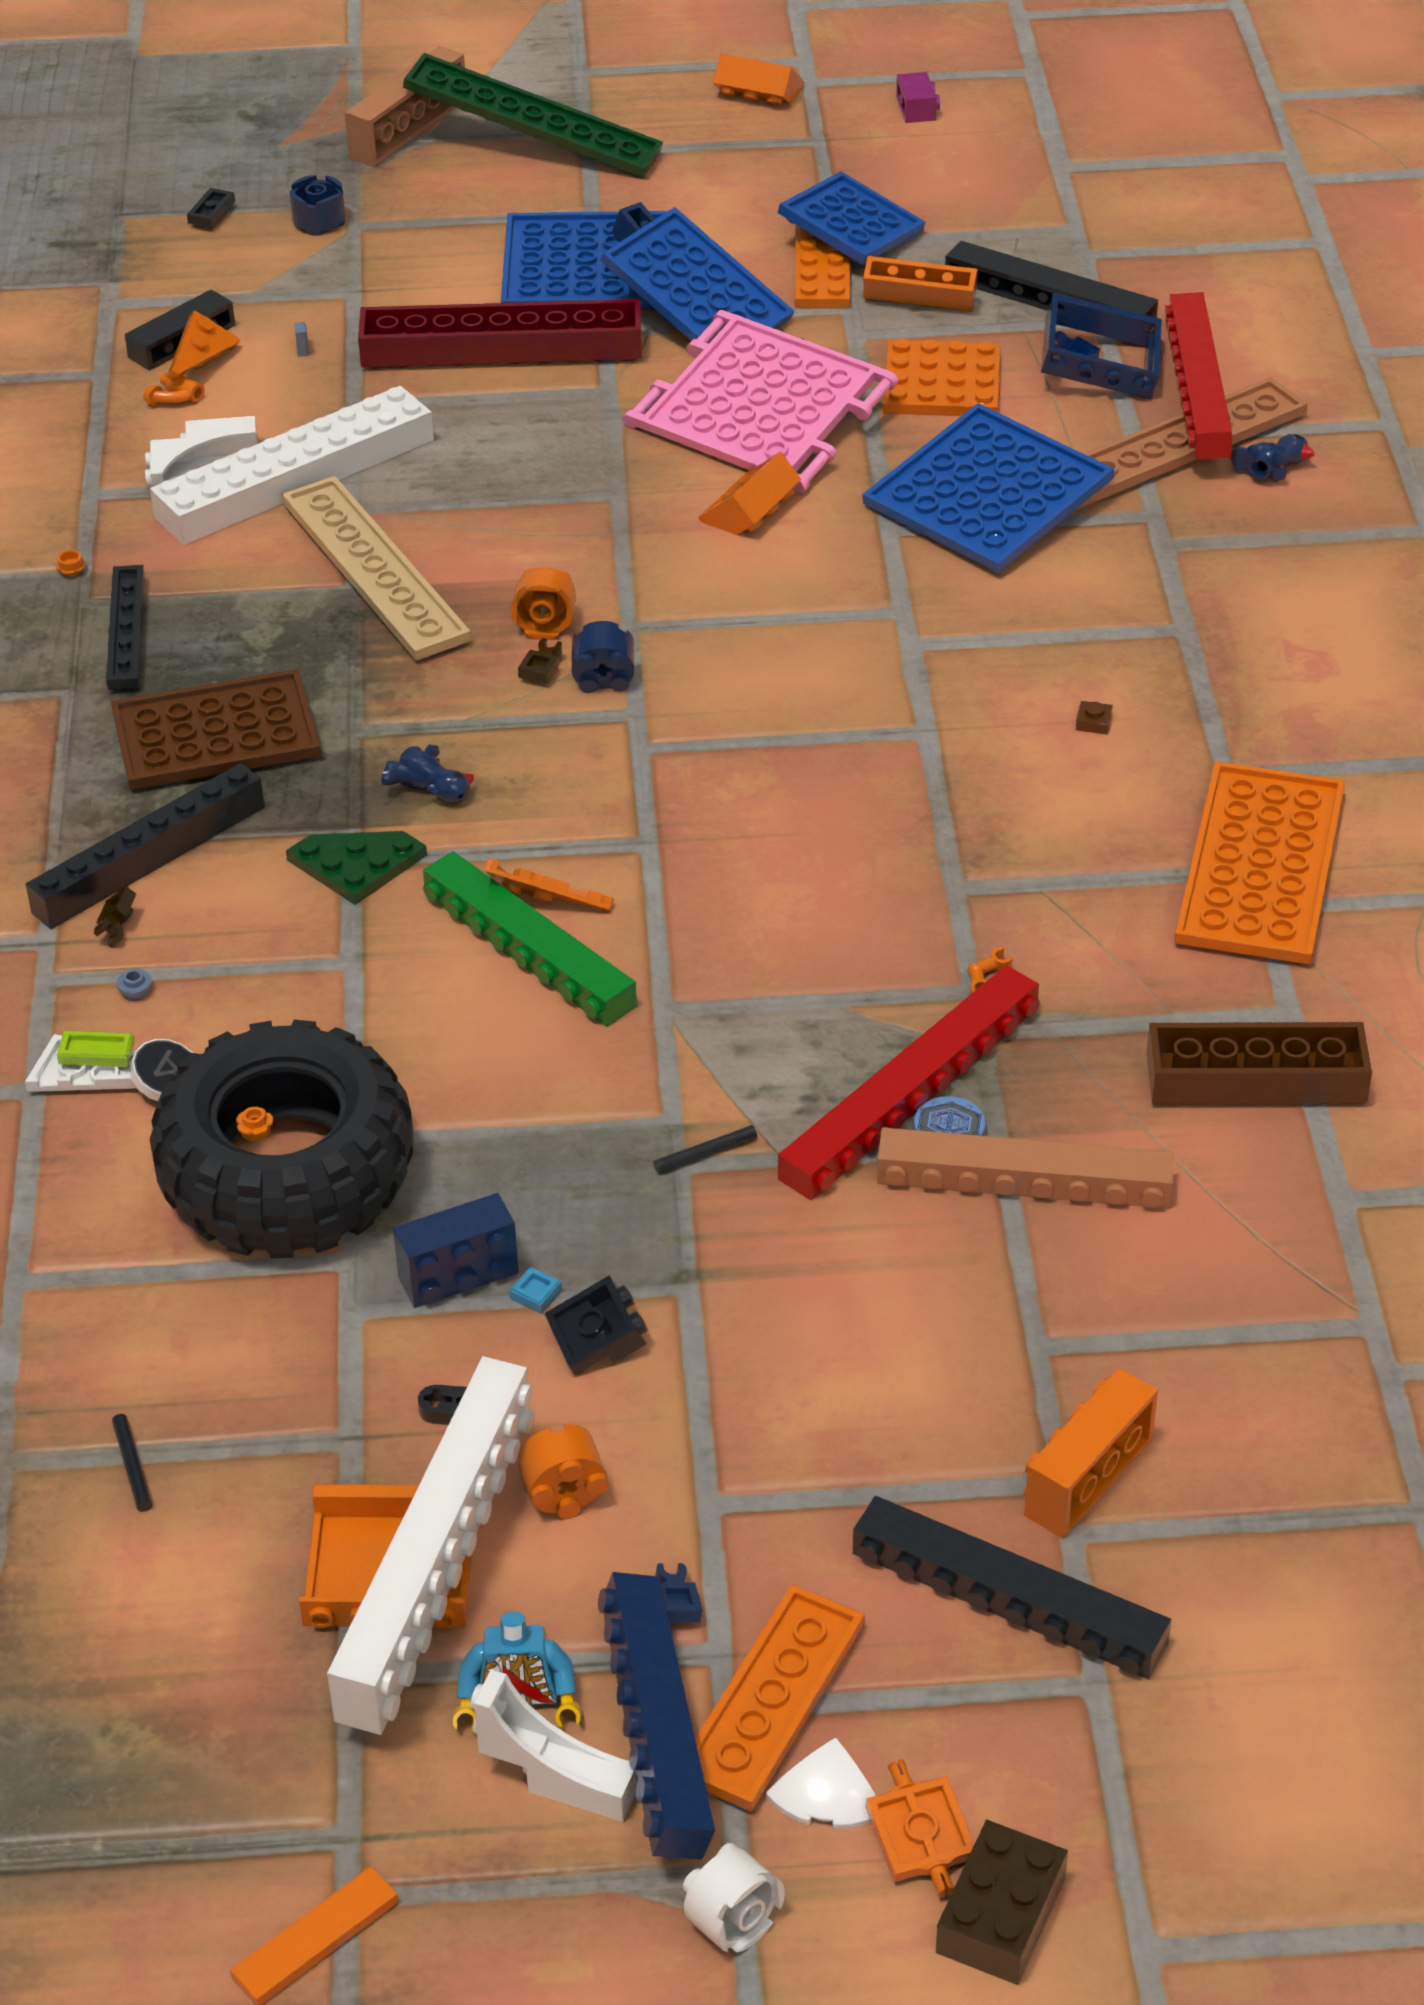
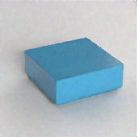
(535, 1290)

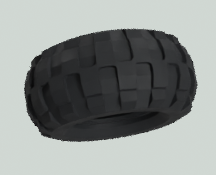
(294, 1196)

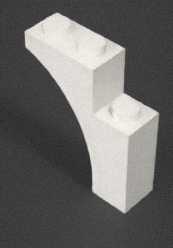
(199, 446)
(553, 1760)

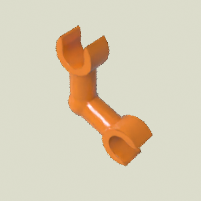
(978, 969)

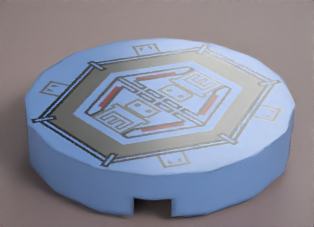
(950, 1116)

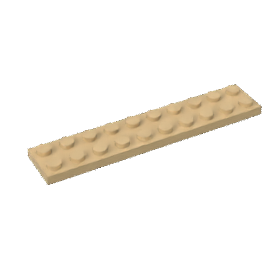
(376, 568)

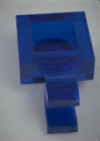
(1075, 345)

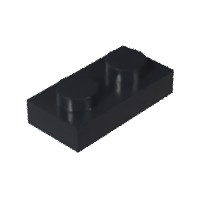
(210, 208)

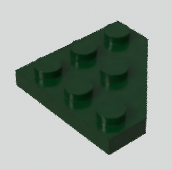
(356, 862)

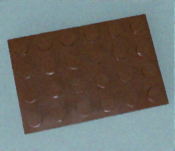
(215, 728)

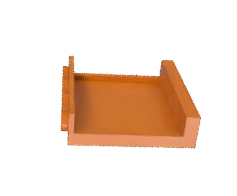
(347, 1546)

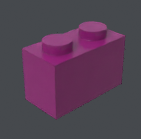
(917, 97)

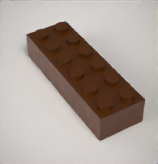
(1258, 1062)

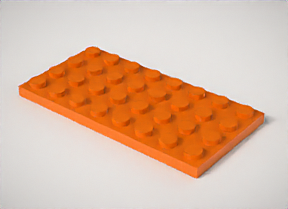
(1260, 863)

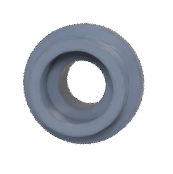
(134, 984)

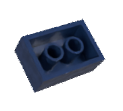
(456, 1250)

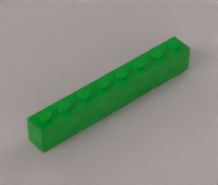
(530, 939)

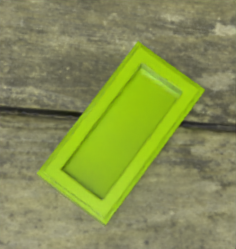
(95, 1048)

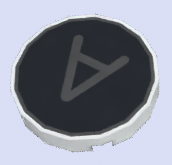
(155, 1065)

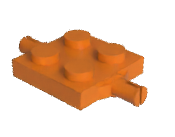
(920, 1828)

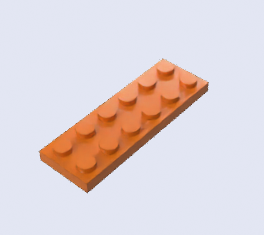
(820, 273)
(774, 1694)

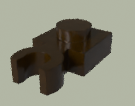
(541, 664)

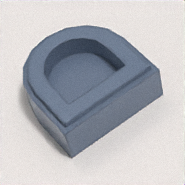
(301, 339)

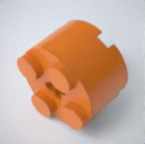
(543, 602)
(562, 1470)

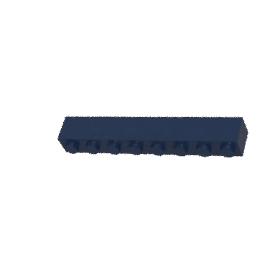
(656, 1717)

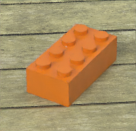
(1089, 1452)

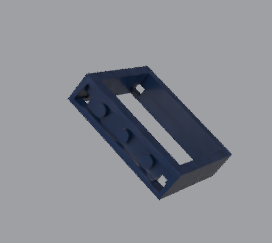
(1109, 323)

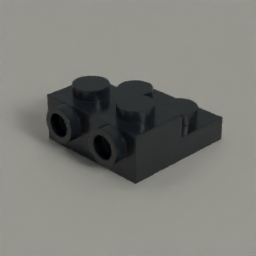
(597, 1325)

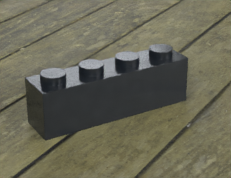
(159, 338)

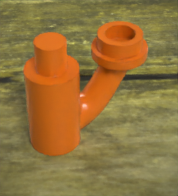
(178, 389)

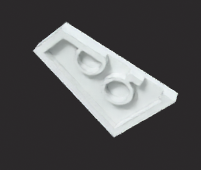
(51, 1076)

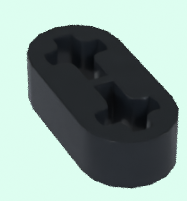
(448, 1398)

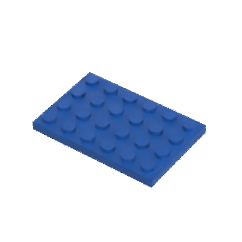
(691, 276)

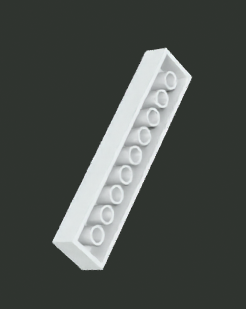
(259, 475)
(430, 1547)

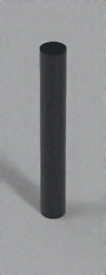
(705, 1149)
(132, 1463)

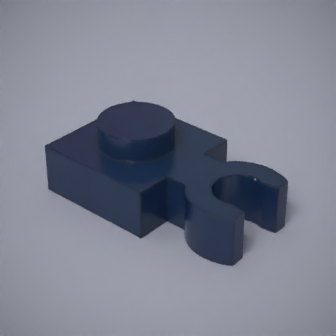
(679, 1596)

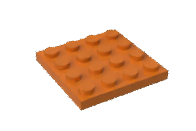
(942, 377)

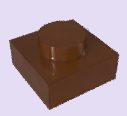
(1094, 717)

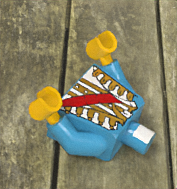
(530, 1660)

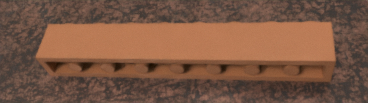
(1025, 1168)

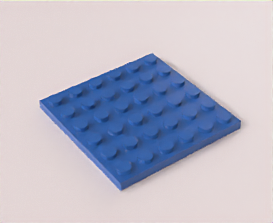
(560, 257)
(988, 487)

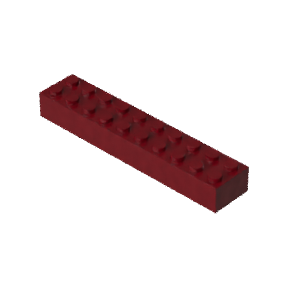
(500, 333)

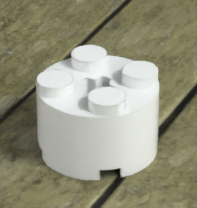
(732, 1898)

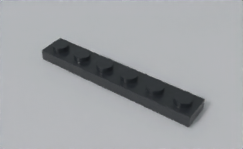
(125, 627)

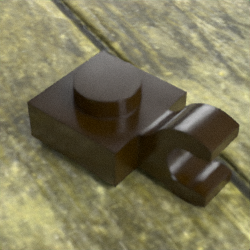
(114, 913)

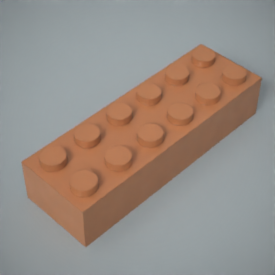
(393, 116)

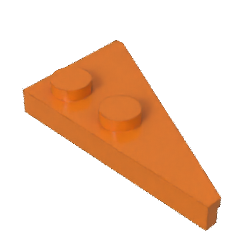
(200, 343)
(545, 888)

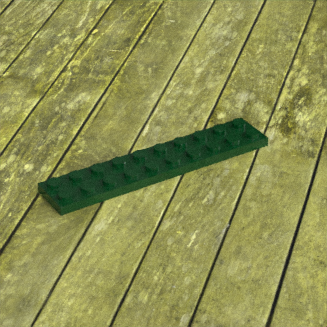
(533, 114)

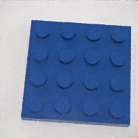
(851, 217)

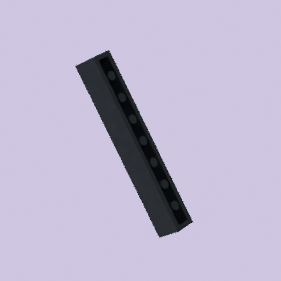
(1035, 283)
(145, 846)
(1012, 1587)

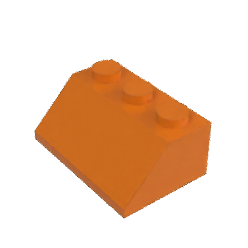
(757, 79)
(753, 496)

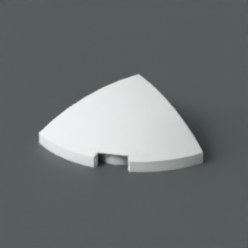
(825, 1788)

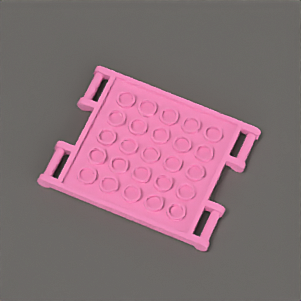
(760, 396)

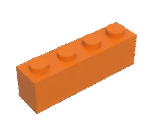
(920, 283)

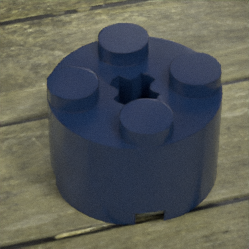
(317, 204)
(602, 657)

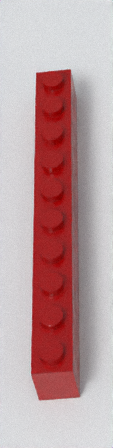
(1198, 376)
(907, 1082)

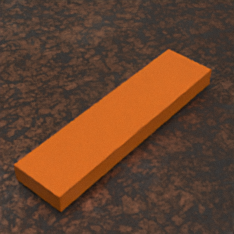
(314, 1936)

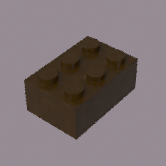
(1001, 1902)

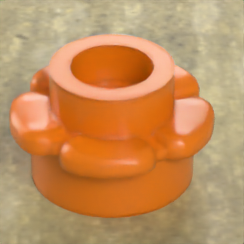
(70, 563)
(254, 1123)

